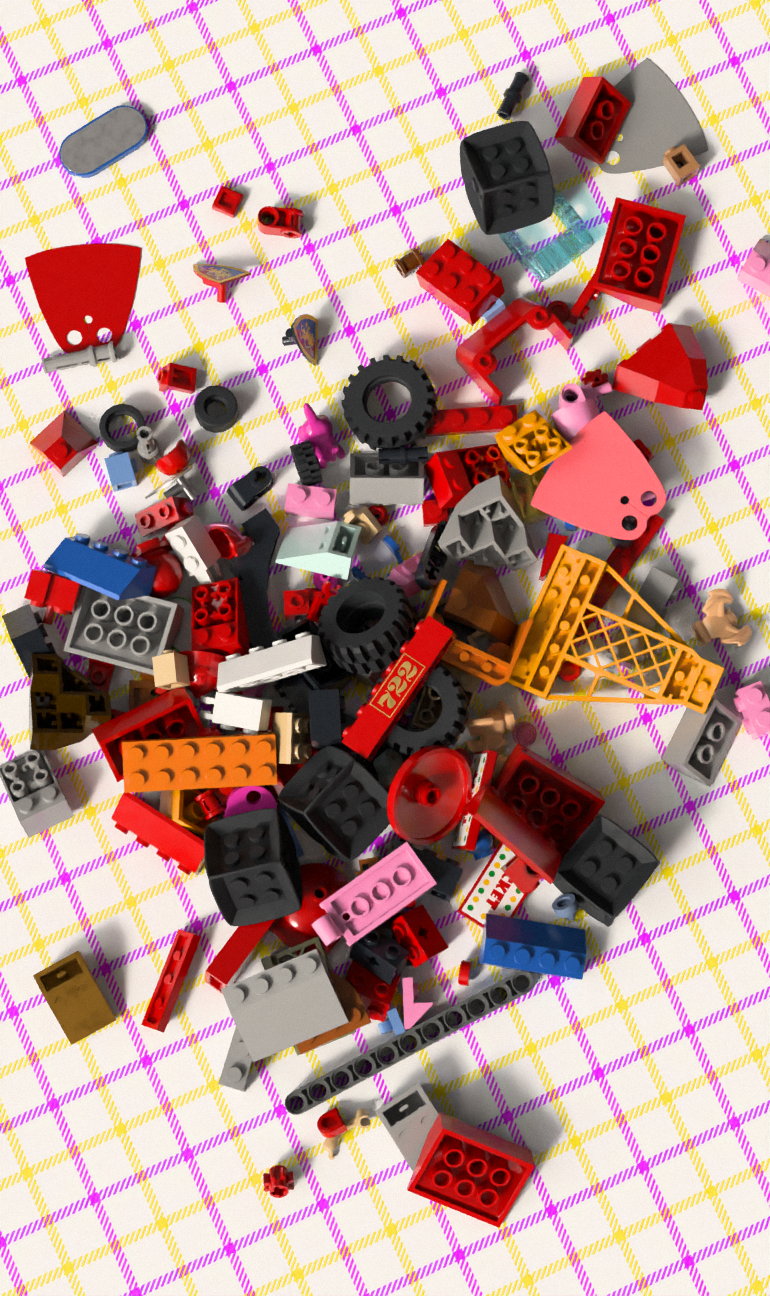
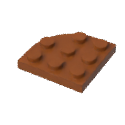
(353, 1008)

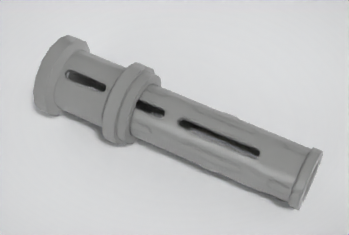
(91, 356)
(144, 443)

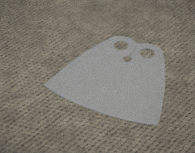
(654, 121)

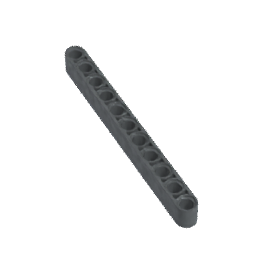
(418, 1033)

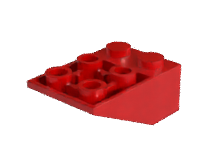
(460, 470)
(219, 619)

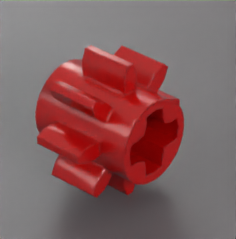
(278, 1181)

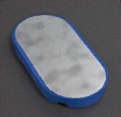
(103, 141)

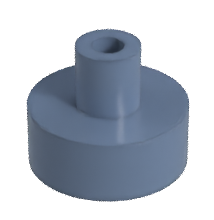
(565, 906)

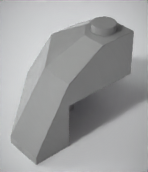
(488, 529)

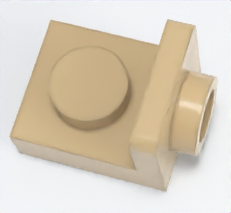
(364, 518)

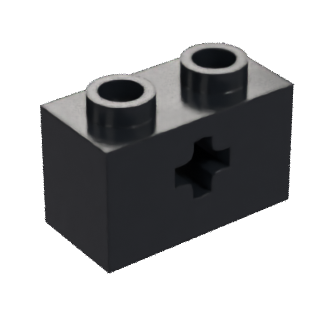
(380, 956)

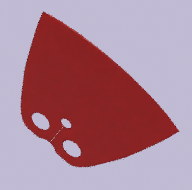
(83, 283)

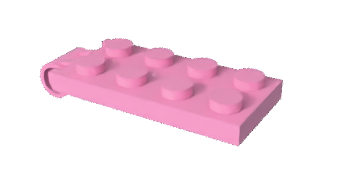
(374, 897)

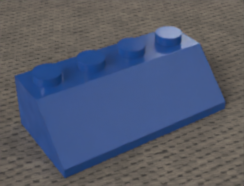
(102, 567)
(533, 947)

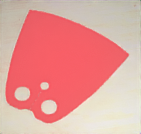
(592, 478)

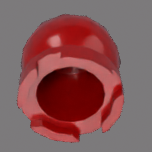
(168, 570)

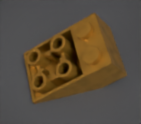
(74, 997)

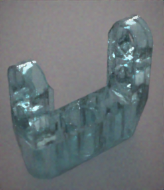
(560, 250)

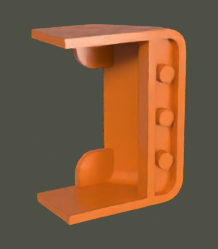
(491, 667)

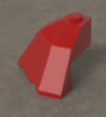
(666, 369)

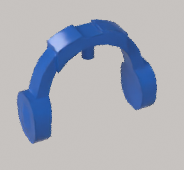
(392, 546)

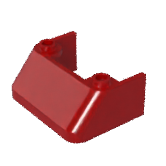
(476, 353)

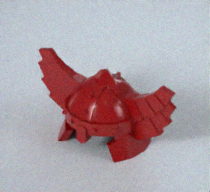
(202, 673)

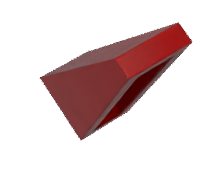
(553, 545)

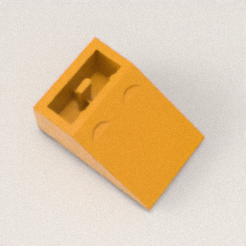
(531, 443)

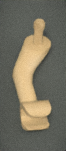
(331, 1143)

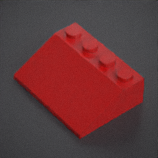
(638, 254)
(548, 796)
(515, 833)
(470, 1170)

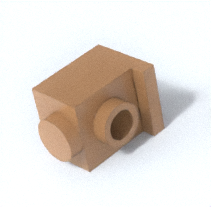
(680, 156)

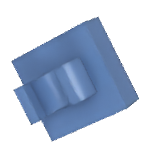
(394, 1023)

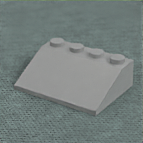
(123, 630)
(285, 1005)

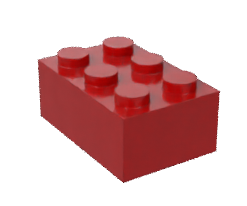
(460, 282)

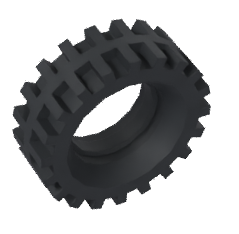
(405, 429)

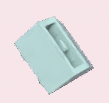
(321, 548)

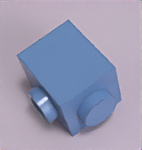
(121, 470)

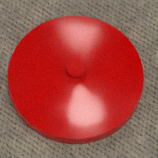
(429, 795)

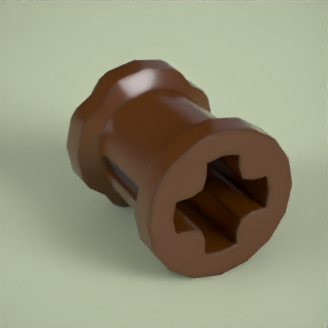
(409, 262)

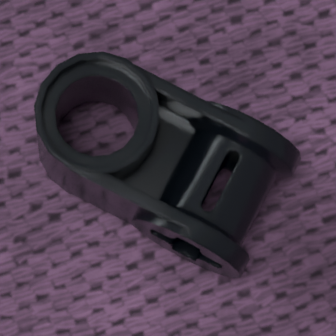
(248, 489)

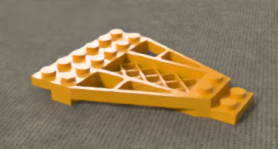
(557, 619)

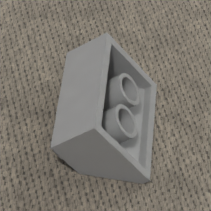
(385, 482)
(702, 742)

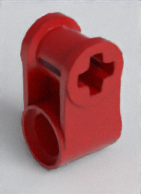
(282, 221)

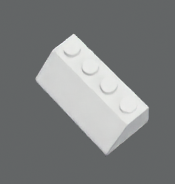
(271, 663)

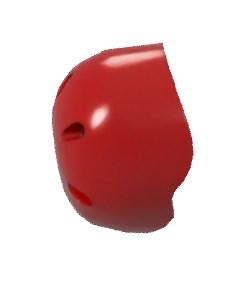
(175, 460)

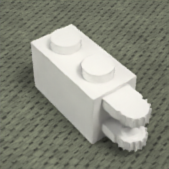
(195, 550)
(238, 710)

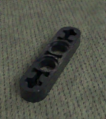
(431, 553)

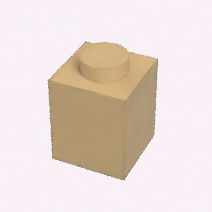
(171, 670)

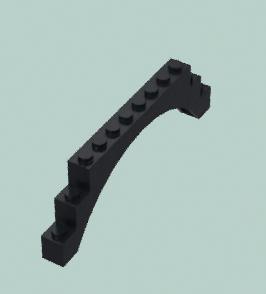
(254, 572)

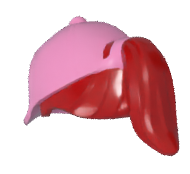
(228, 539)

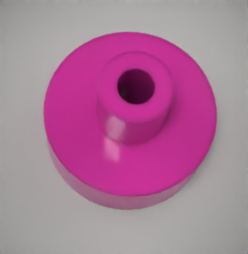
(318, 580)

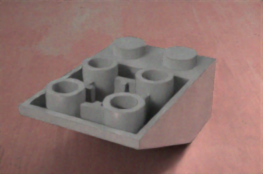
(35, 792)
(409, 1122)

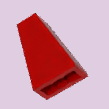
(237, 954)

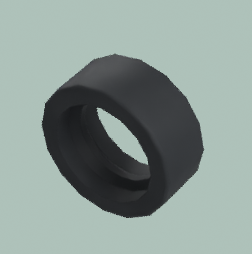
(109, 415)

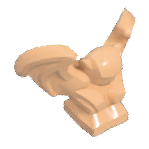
(720, 623)
(490, 728)

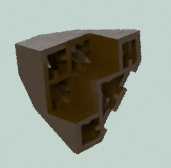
(62, 704)

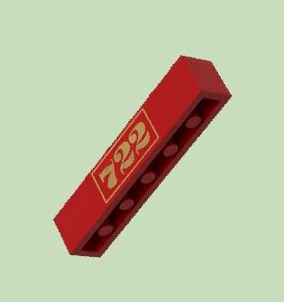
(398, 688)

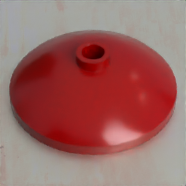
(315, 878)

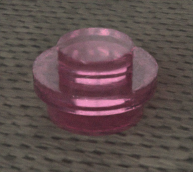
(524, 733)

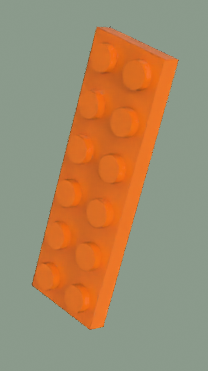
(199, 762)

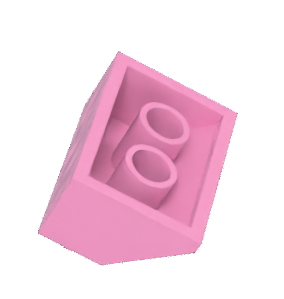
(757, 268)

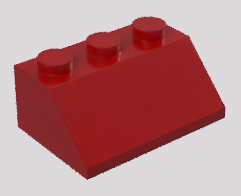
(593, 119)

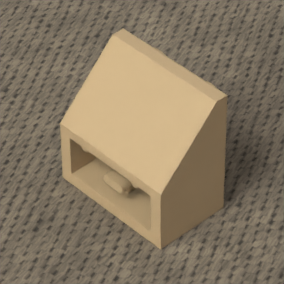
(292, 737)

